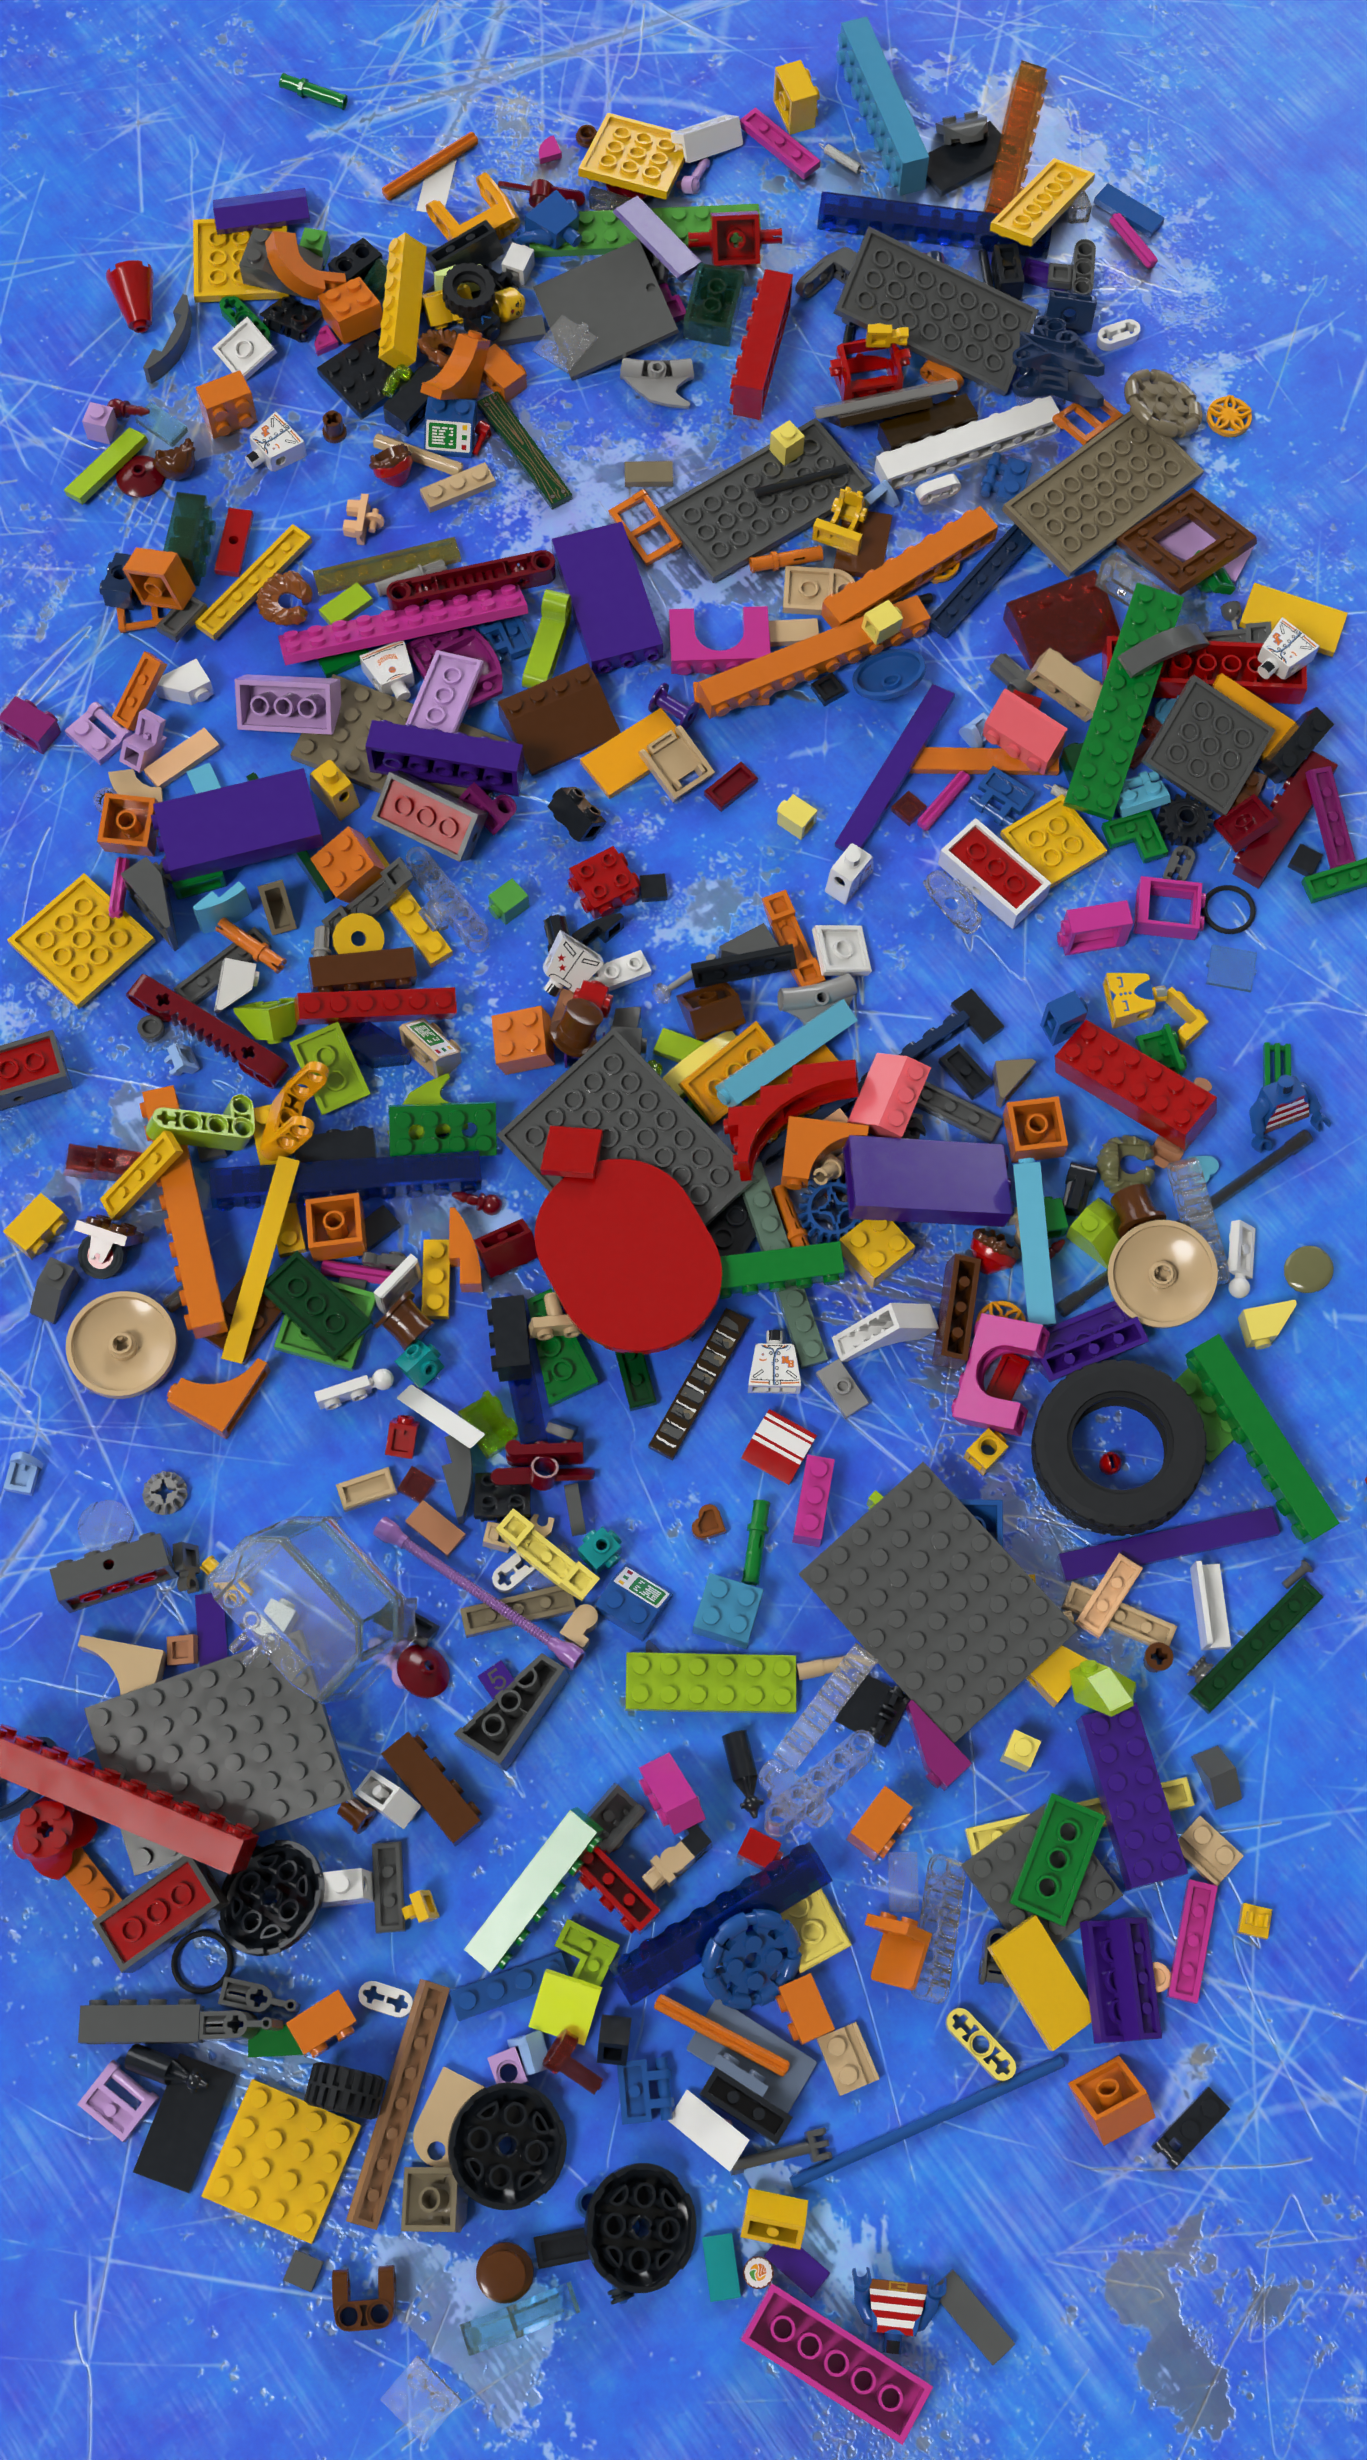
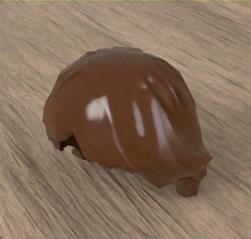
(176, 463)

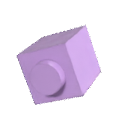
(100, 423)

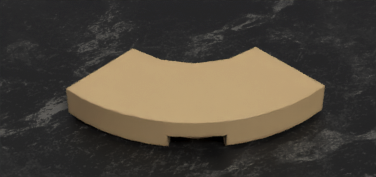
(127, 783)

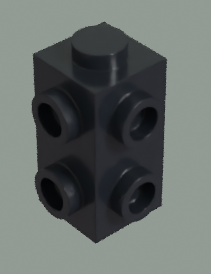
(576, 813)

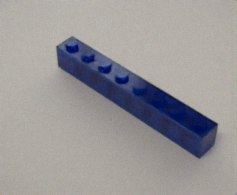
(683, 1942)

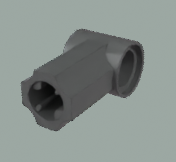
(1012, 674)

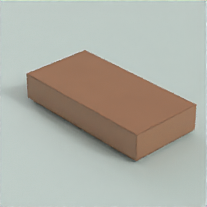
(435, 1528)

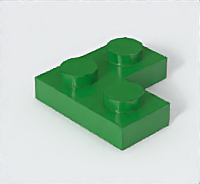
(1138, 829)

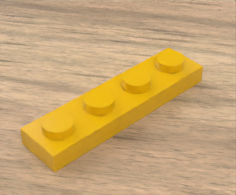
(141, 1175)

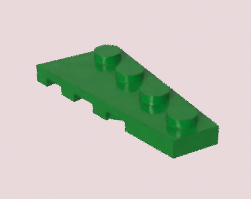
(561, 1360)

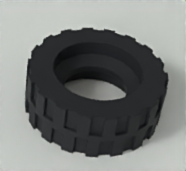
(468, 307)

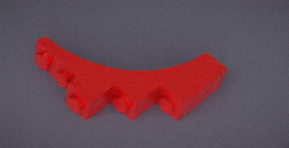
(807, 1088)

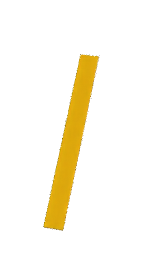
(260, 1259)

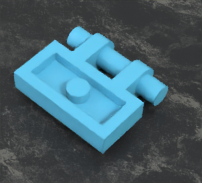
(1144, 797)

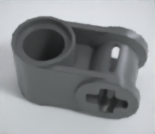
(988, 1964)

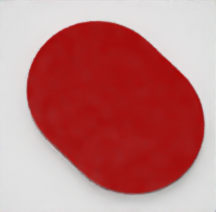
(629, 1257)

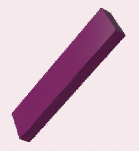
(1330, 816)

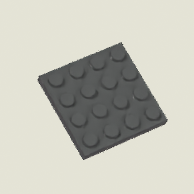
(1208, 745)
(998, 1866)

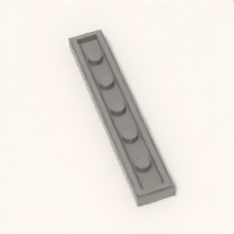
(885, 398)

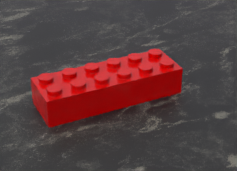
(761, 344)
(1136, 1084)

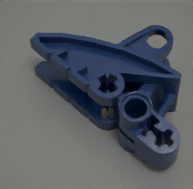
(1055, 364)

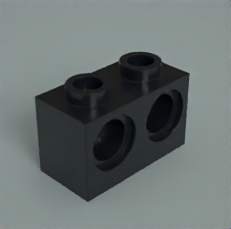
(355, 260)
(1007, 270)

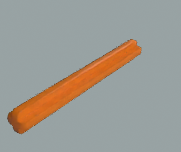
(430, 165)
(722, 2035)

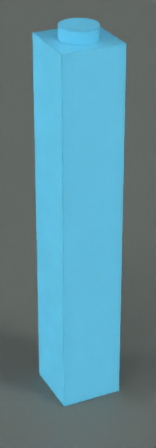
(785, 1054)
(1034, 1242)

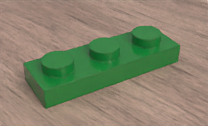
(1336, 881)

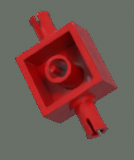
(746, 249)

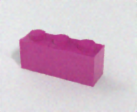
(813, 1500)
(670, 1794)

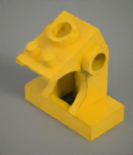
(851, 508)

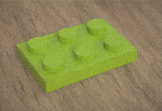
(344, 1080)

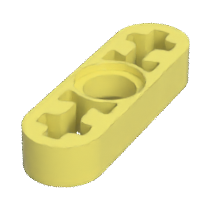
(1001, 2056)

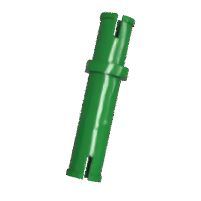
(305, 88)
(757, 1531)

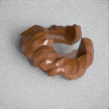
(434, 342)
(277, 586)

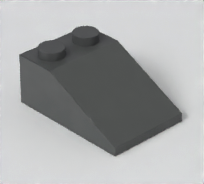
(256, 267)
(149, 892)

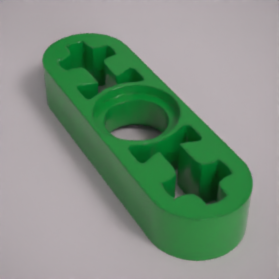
(242, 312)

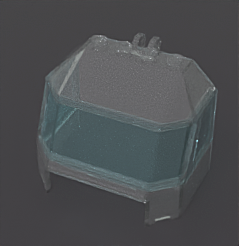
(314, 1607)

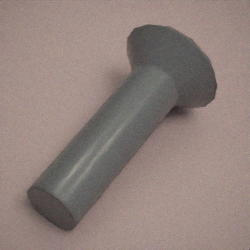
(1304, 1568)

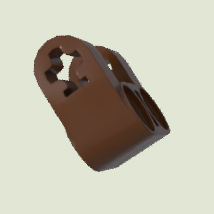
(342, 2299)

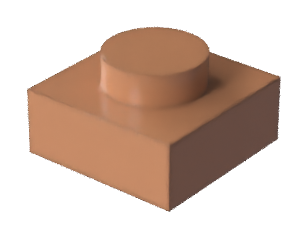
(182, 1650)

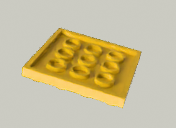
(633, 156)
(217, 264)
(79, 943)
(281, 2161)

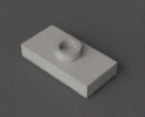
(842, 1388)

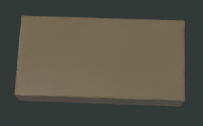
(649, 474)

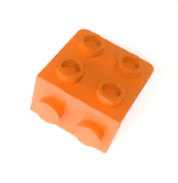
(900, 1950)

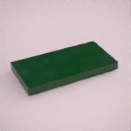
(316, 1306)

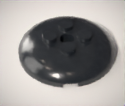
(274, 1872)
(535, 2152)
(665, 2233)

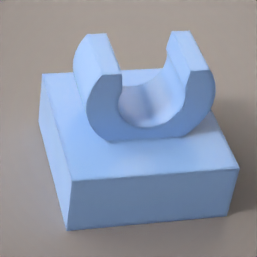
(182, 1058)

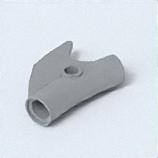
(658, 379)
(803, 1000)

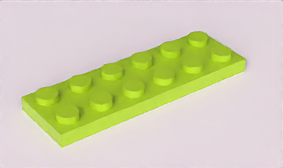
(710, 1683)

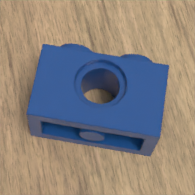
(1063, 1017)

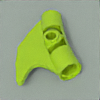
(429, 1094)

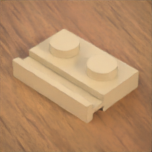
(1208, 1851)
(847, 2059)

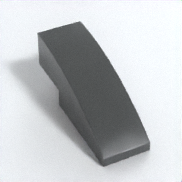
(459, 1476)

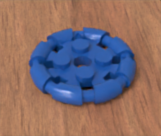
(757, 1973)

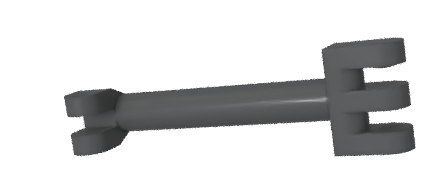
(809, 2147)

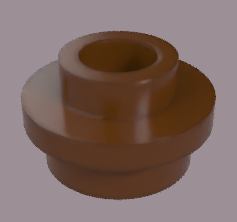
(585, 135)

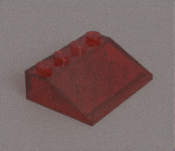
(1064, 617)

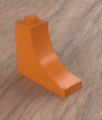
(463, 370)
(809, 1143)
(220, 1404)

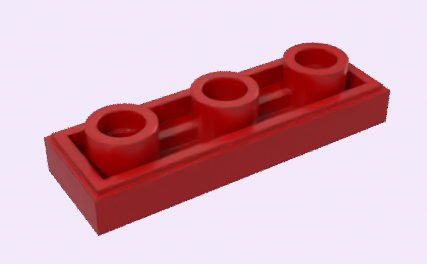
(234, 542)

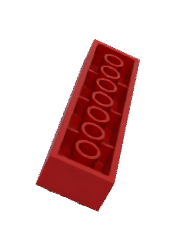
(1232, 659)

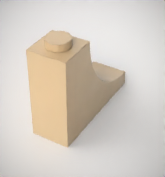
(132, 1664)

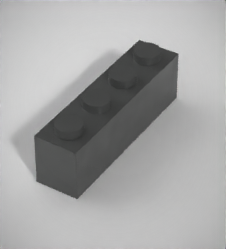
(140, 2023)

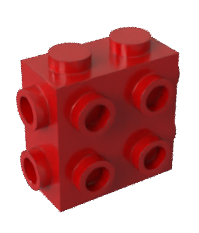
(604, 883)

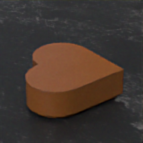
(708, 1524)

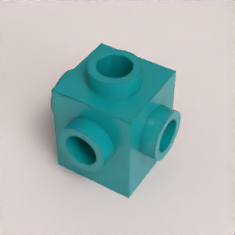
(420, 1363)
(600, 1559)

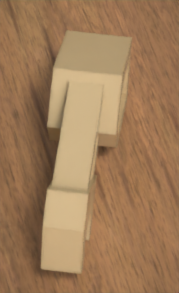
(491, 1536)

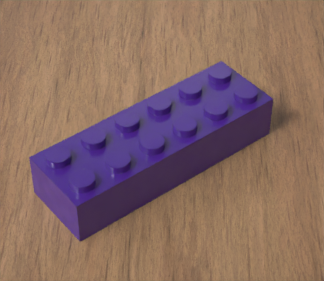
(445, 757)
(1131, 1798)

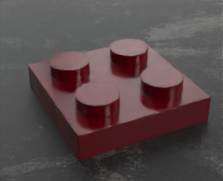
(1245, 823)

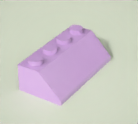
(287, 703)

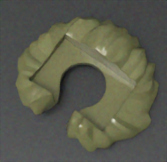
(1114, 1152)

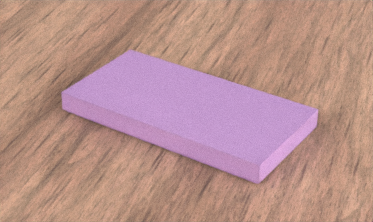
(1190, 538)
(446, 692)

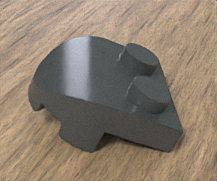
(963, 129)

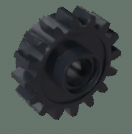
(1183, 833)

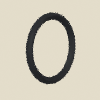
(1235, 889)
(186, 1939)

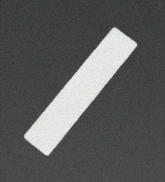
(440, 1416)

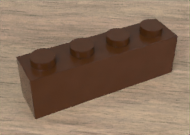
(363, 970)
(956, 1311)
(432, 1789)

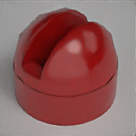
(1105, 1465)

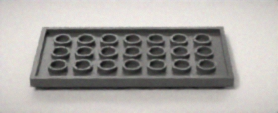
(947, 311)
(728, 524)

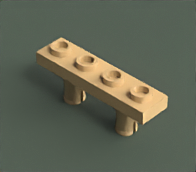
(554, 1323)

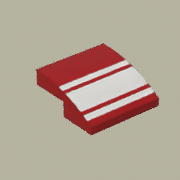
(779, 1446)

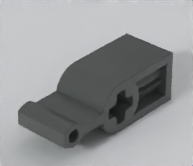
(251, 1990)
(230, 2022)

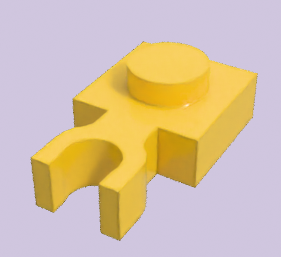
(883, 335)

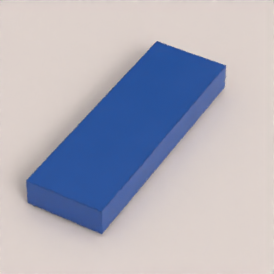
(1134, 212)

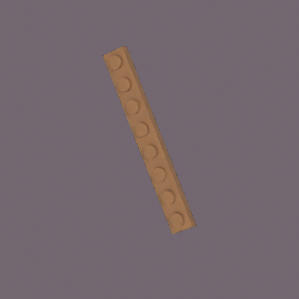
(398, 2105)

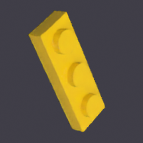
(436, 1279)

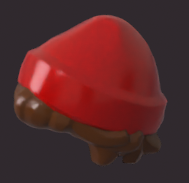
(392, 465)
(993, 1251)

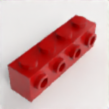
(617, 1891)

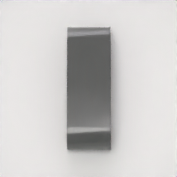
(1083, 267)

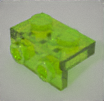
(490, 1419)

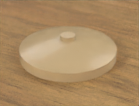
(1162, 1274)
(121, 1345)

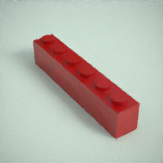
(375, 1006)

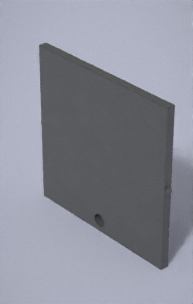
(616, 301)

